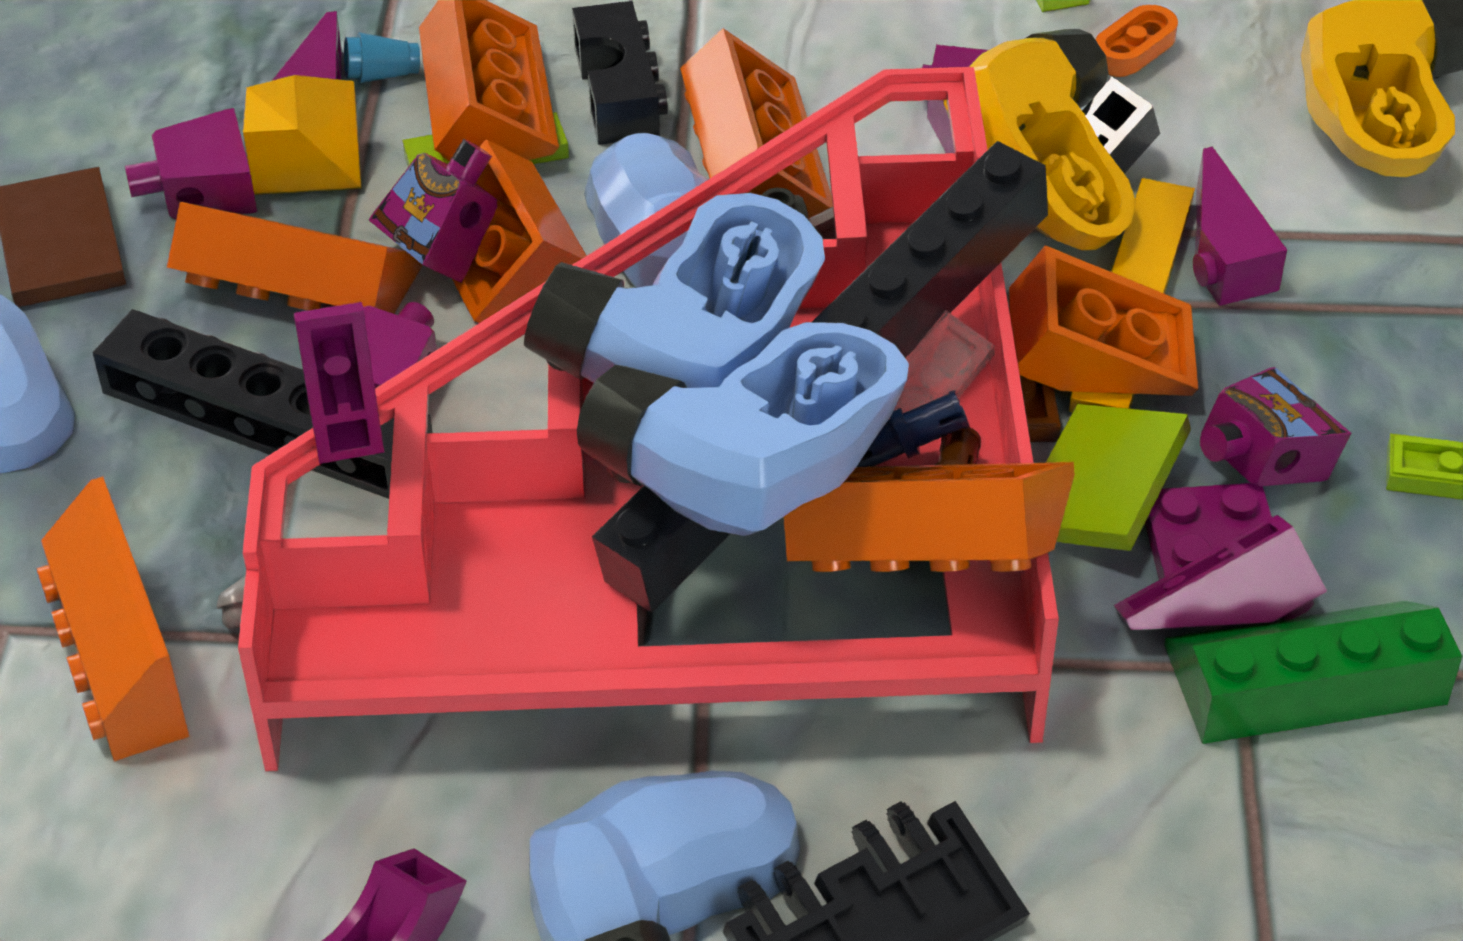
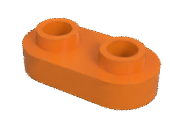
(1137, 39)

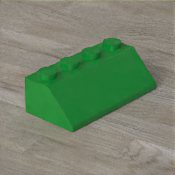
(1315, 669)

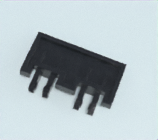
(934, 896)

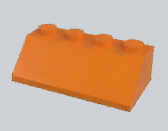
(486, 79)
(741, 105)
(287, 260)
(933, 516)
(112, 628)

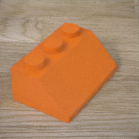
(522, 239)

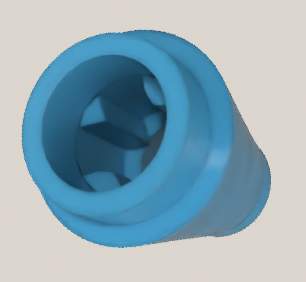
(379, 57)

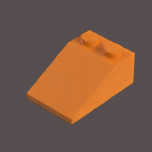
(1099, 330)

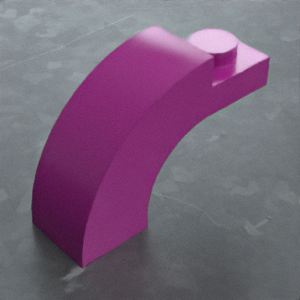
(402, 901)

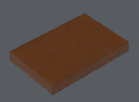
(58, 237)

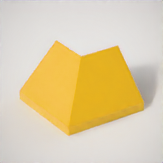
(302, 135)

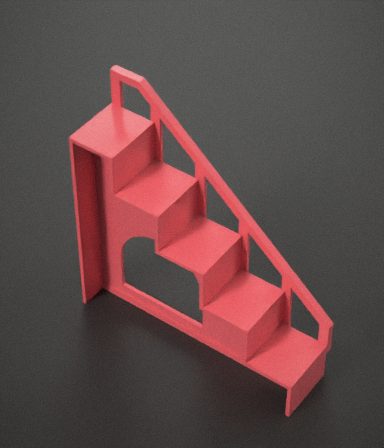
(489, 547)

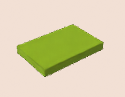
(1118, 471)

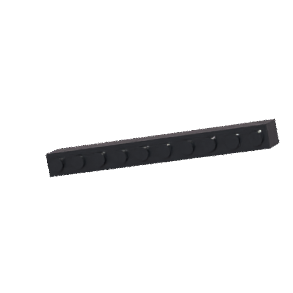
(900, 297)

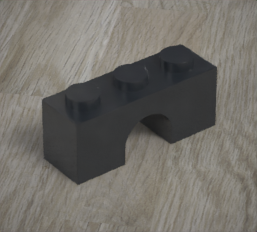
(619, 71)

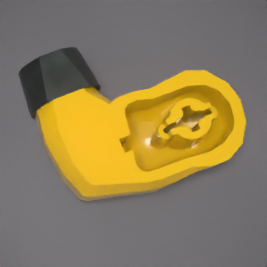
(1373, 80)
(1033, 104)

